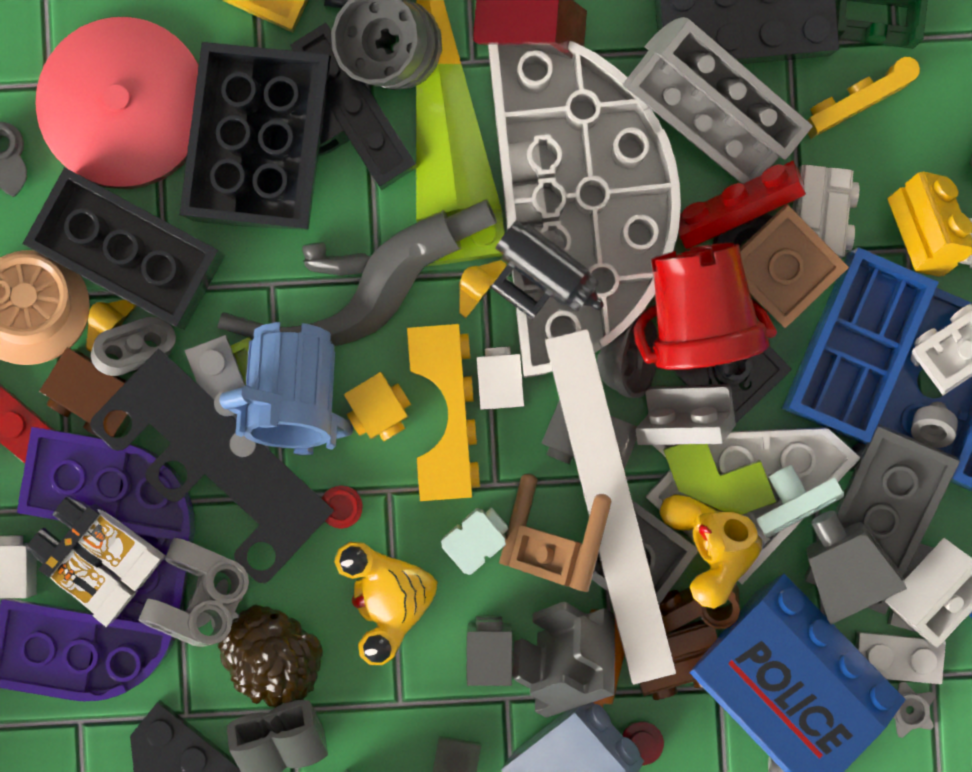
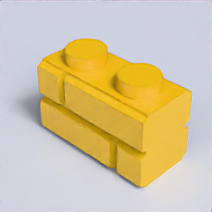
(932, 223)

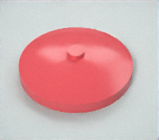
(118, 102)

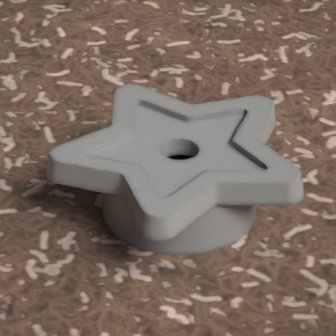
(921, 712)

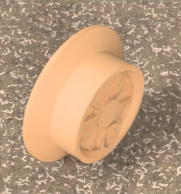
(40, 308)

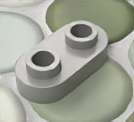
(129, 345)

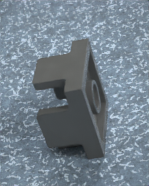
(570, 660)

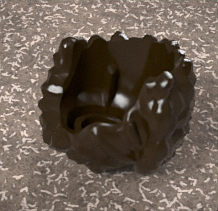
(270, 656)

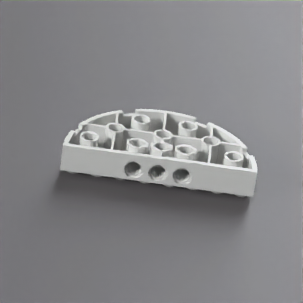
(588, 175)

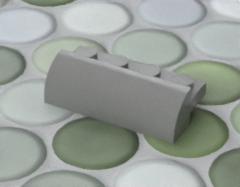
(715, 101)

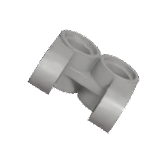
(205, 599)

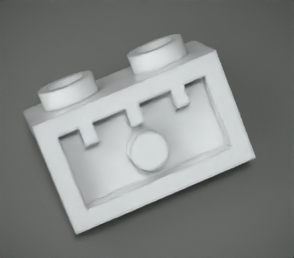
(947, 353)

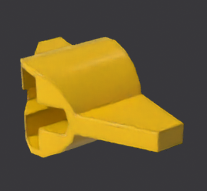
(476, 283)
(106, 316)

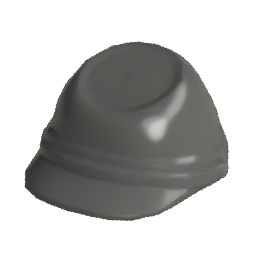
(623, 366)

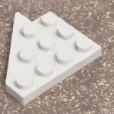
(812, 452)

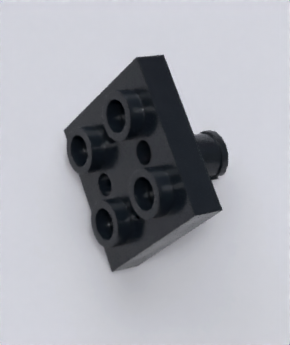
(762, 372)

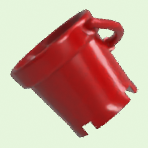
(703, 310)

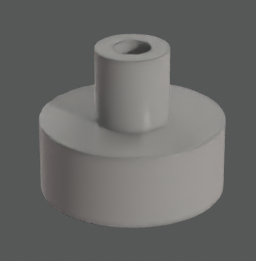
(934, 425)

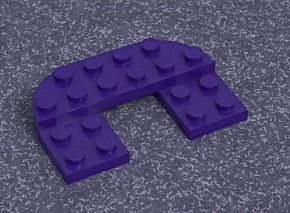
(67, 649)

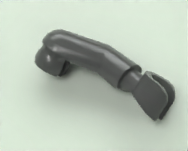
(344, 265)

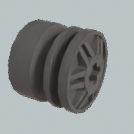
(365, 36)

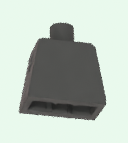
(850, 567)

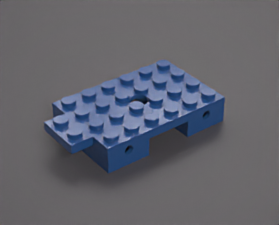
(861, 357)

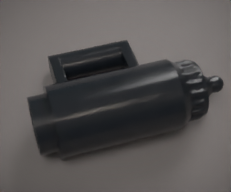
(547, 268)

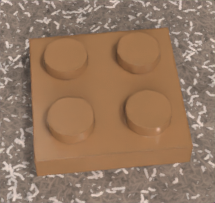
(788, 265)

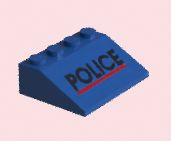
(797, 682)

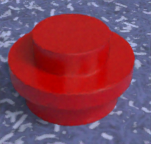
(346, 506)

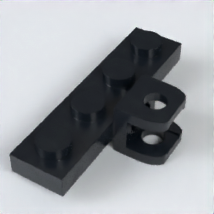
(356, 116)

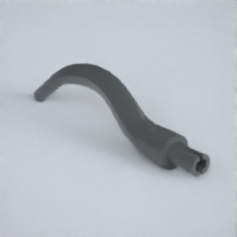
(389, 274)

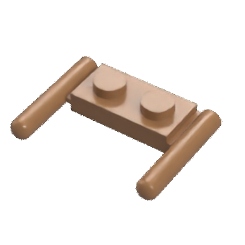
(549, 554)

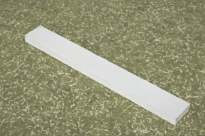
(603, 473)

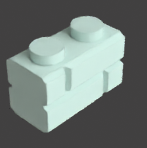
(477, 537)

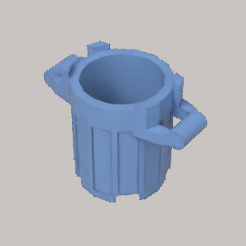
(288, 391)

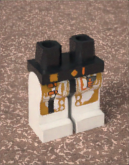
(96, 559)

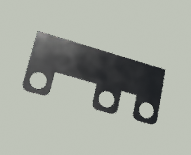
(201, 441)

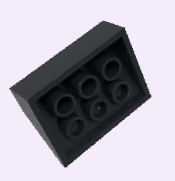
(255, 136)

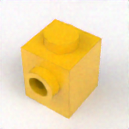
(377, 408)

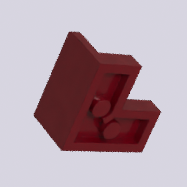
(530, 23)

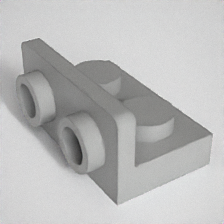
(687, 415)

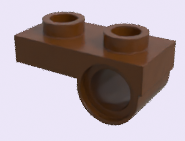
(681, 607)

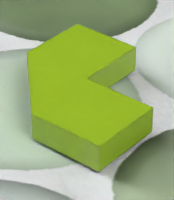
(732, 491)

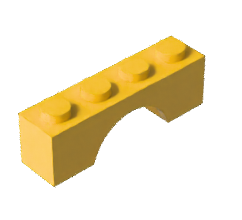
(438, 356)

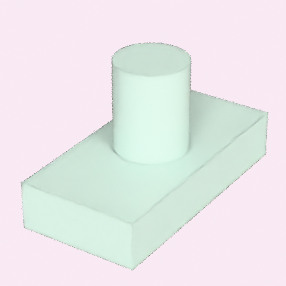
(796, 501)

